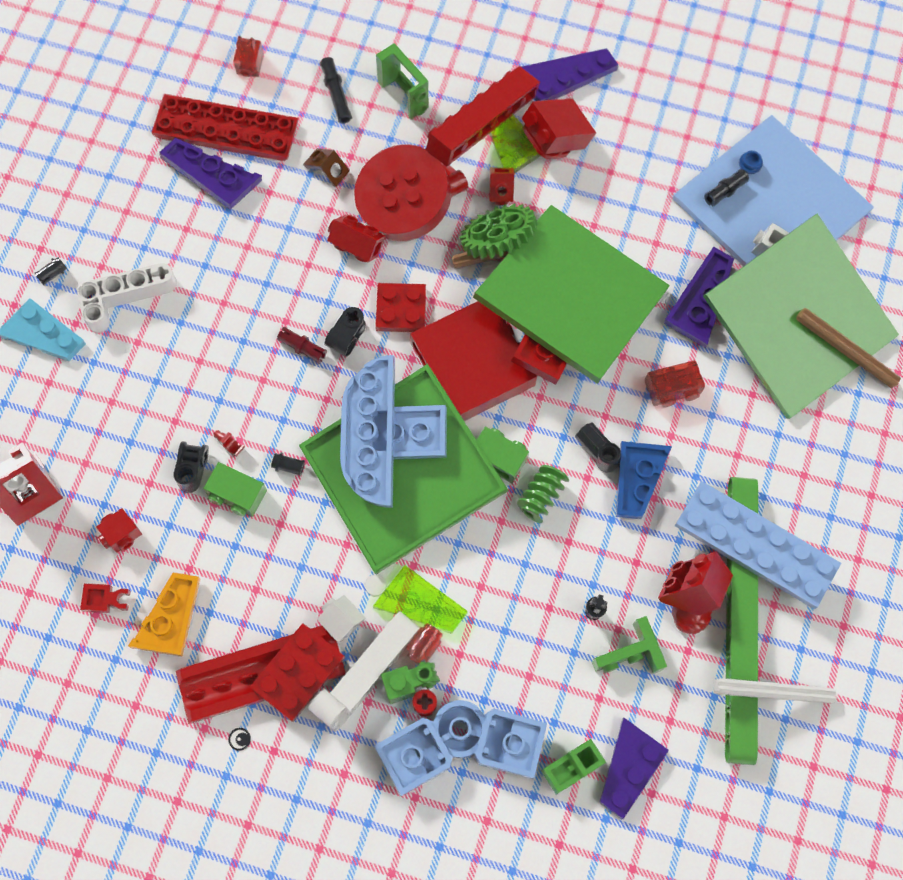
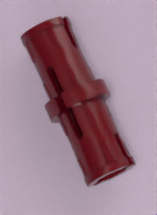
(301, 344)

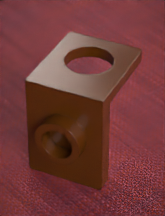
(323, 160)

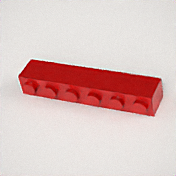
(481, 115)

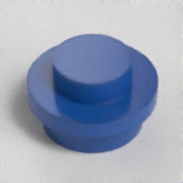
(751, 162)

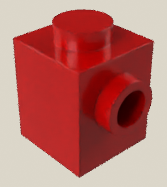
(501, 185)
(118, 531)

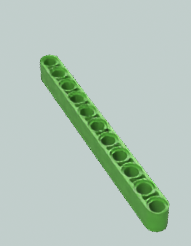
(742, 643)

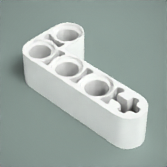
(127, 293)

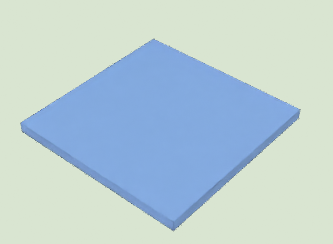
(784, 192)

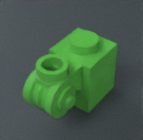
(401, 682)

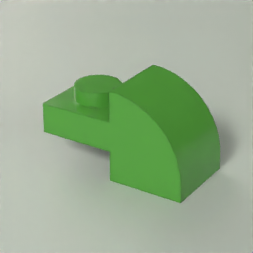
(573, 766)

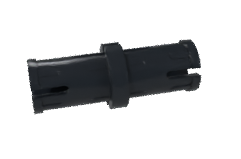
(726, 187)

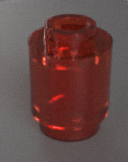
(424, 643)

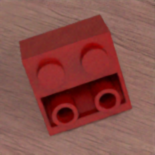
(697, 584)

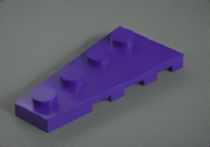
(570, 73)
(213, 175)
(691, 313)

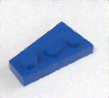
(637, 476)

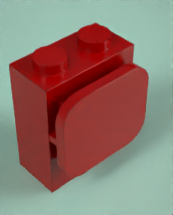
(557, 127)

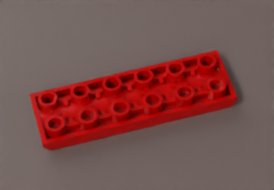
(225, 127)
(225, 681)

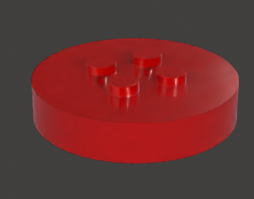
(403, 192)

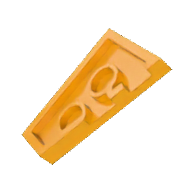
(170, 619)

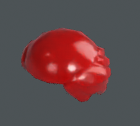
(690, 623)

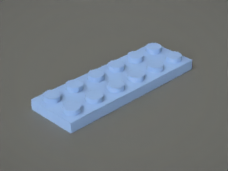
(758, 545)

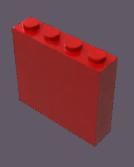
(473, 358)

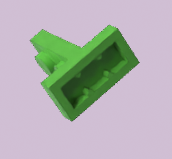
(633, 653)

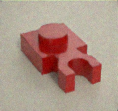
(100, 597)

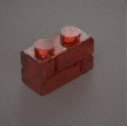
(674, 383)

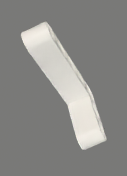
(349, 693)

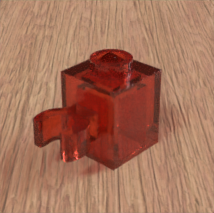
(248, 57)

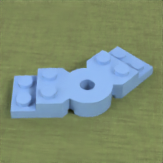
(494, 738)

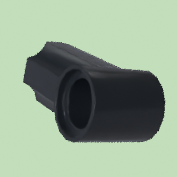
(597, 445)

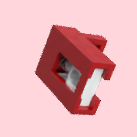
(25, 485)

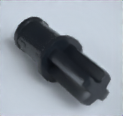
(596, 607)

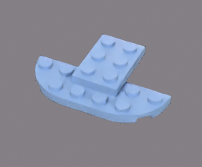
(379, 432)

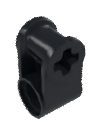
(344, 334)
(190, 460)

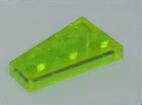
(513, 145)
(420, 602)

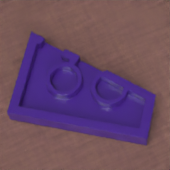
(631, 768)

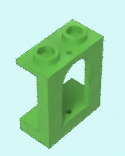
(389, 70)

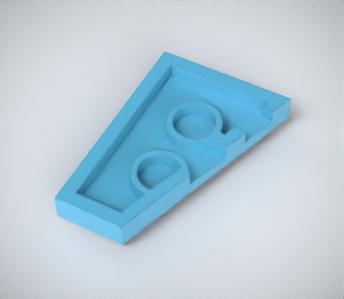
(40, 330)

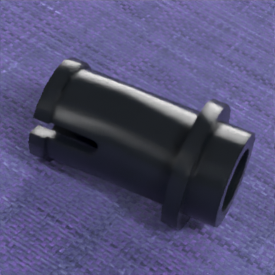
(51, 270)
(287, 464)

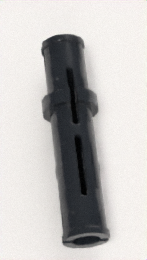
(333, 82)

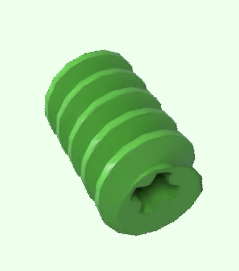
(540, 491)

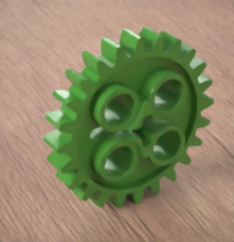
(498, 231)

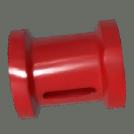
(418, 698)

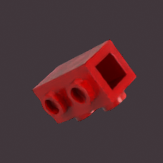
(355, 238)

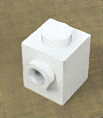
(767, 238)
(340, 618)

